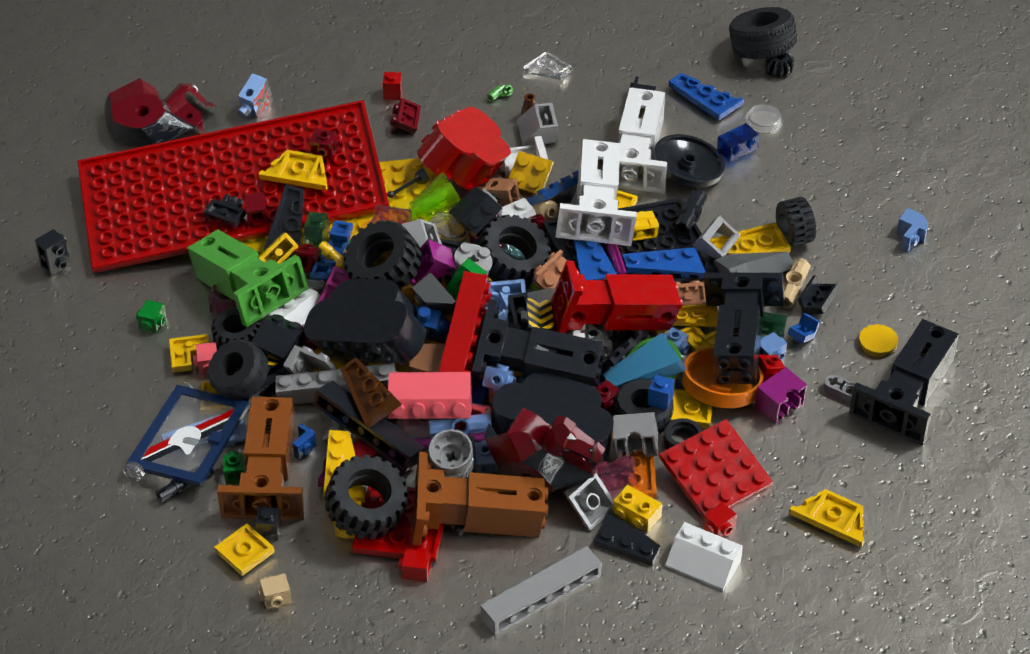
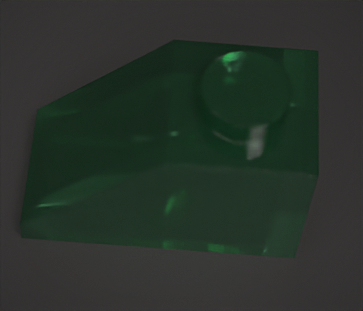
(316, 229)

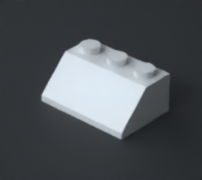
(299, 307)
(704, 556)

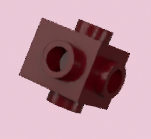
(324, 142)
(308, 255)
(608, 394)

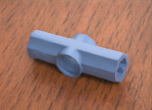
(474, 424)

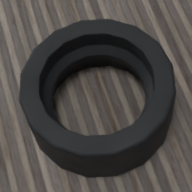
(677, 426)

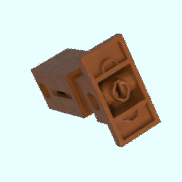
(267, 464)
(478, 502)

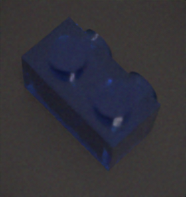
(738, 142)

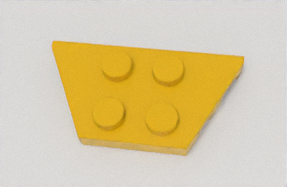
(298, 170)
(833, 515)

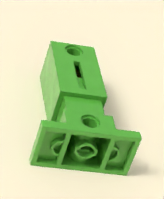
(243, 277)

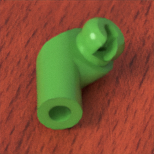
(500, 91)

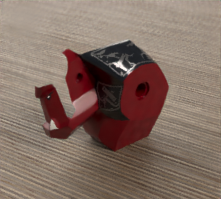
(142, 118)
(538, 450)

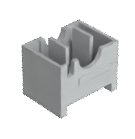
(635, 433)

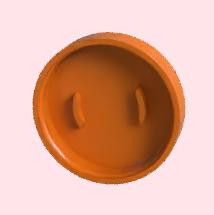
(701, 384)

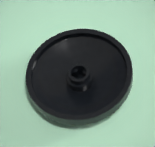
(690, 160)

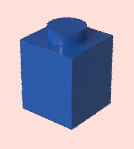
(661, 392)

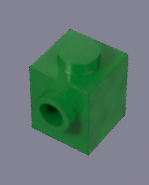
(151, 316)

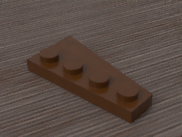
(369, 394)

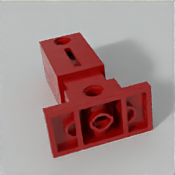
(615, 302)

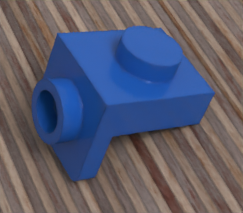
(805, 329)
(305, 442)

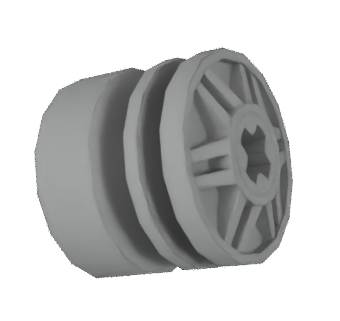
(452, 452)

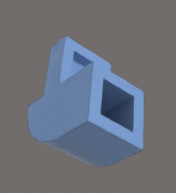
(913, 227)

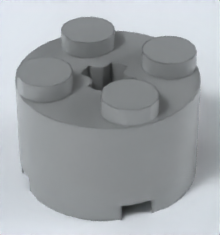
(476, 253)

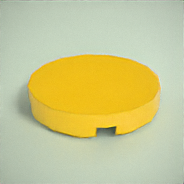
(878, 340)

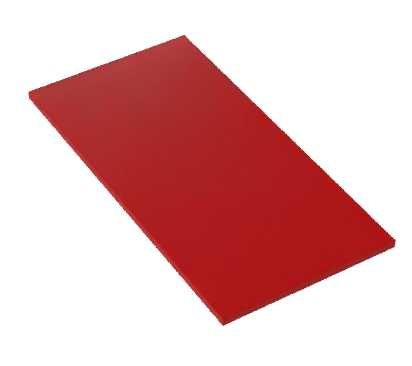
(154, 196)

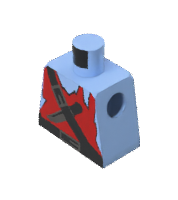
(254, 97)

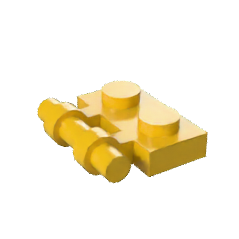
(330, 253)

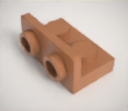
(548, 275)
(692, 293)

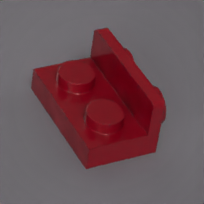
(405, 116)

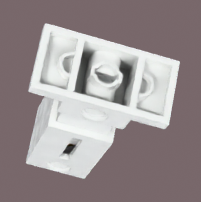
(637, 139)
(596, 209)

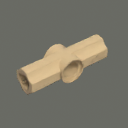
(794, 281)

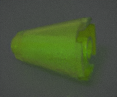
(434, 198)

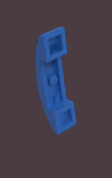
(339, 238)

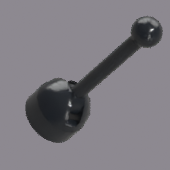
(420, 177)

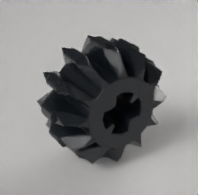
(780, 65)

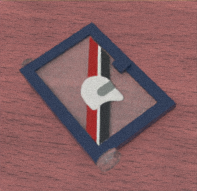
(186, 436)

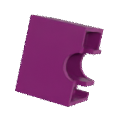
(434, 260)
(779, 394)

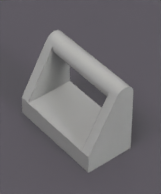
(720, 226)

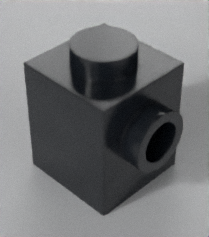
(268, 523)

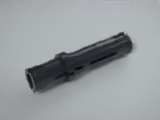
(173, 488)

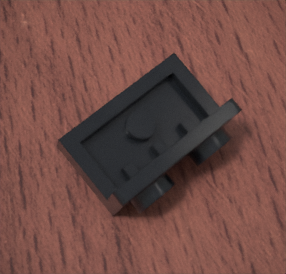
(817, 296)

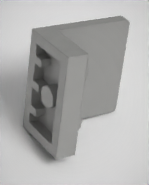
(303, 359)

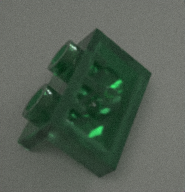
(773, 323)

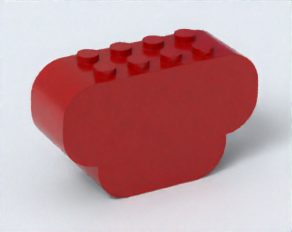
(464, 148)

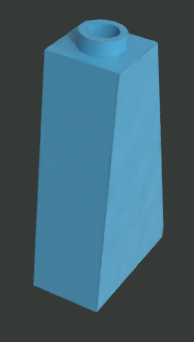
(651, 359)

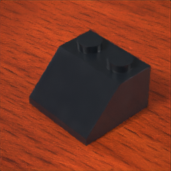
(475, 211)
(278, 336)

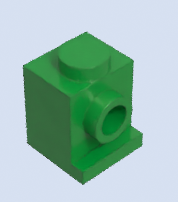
(233, 463)

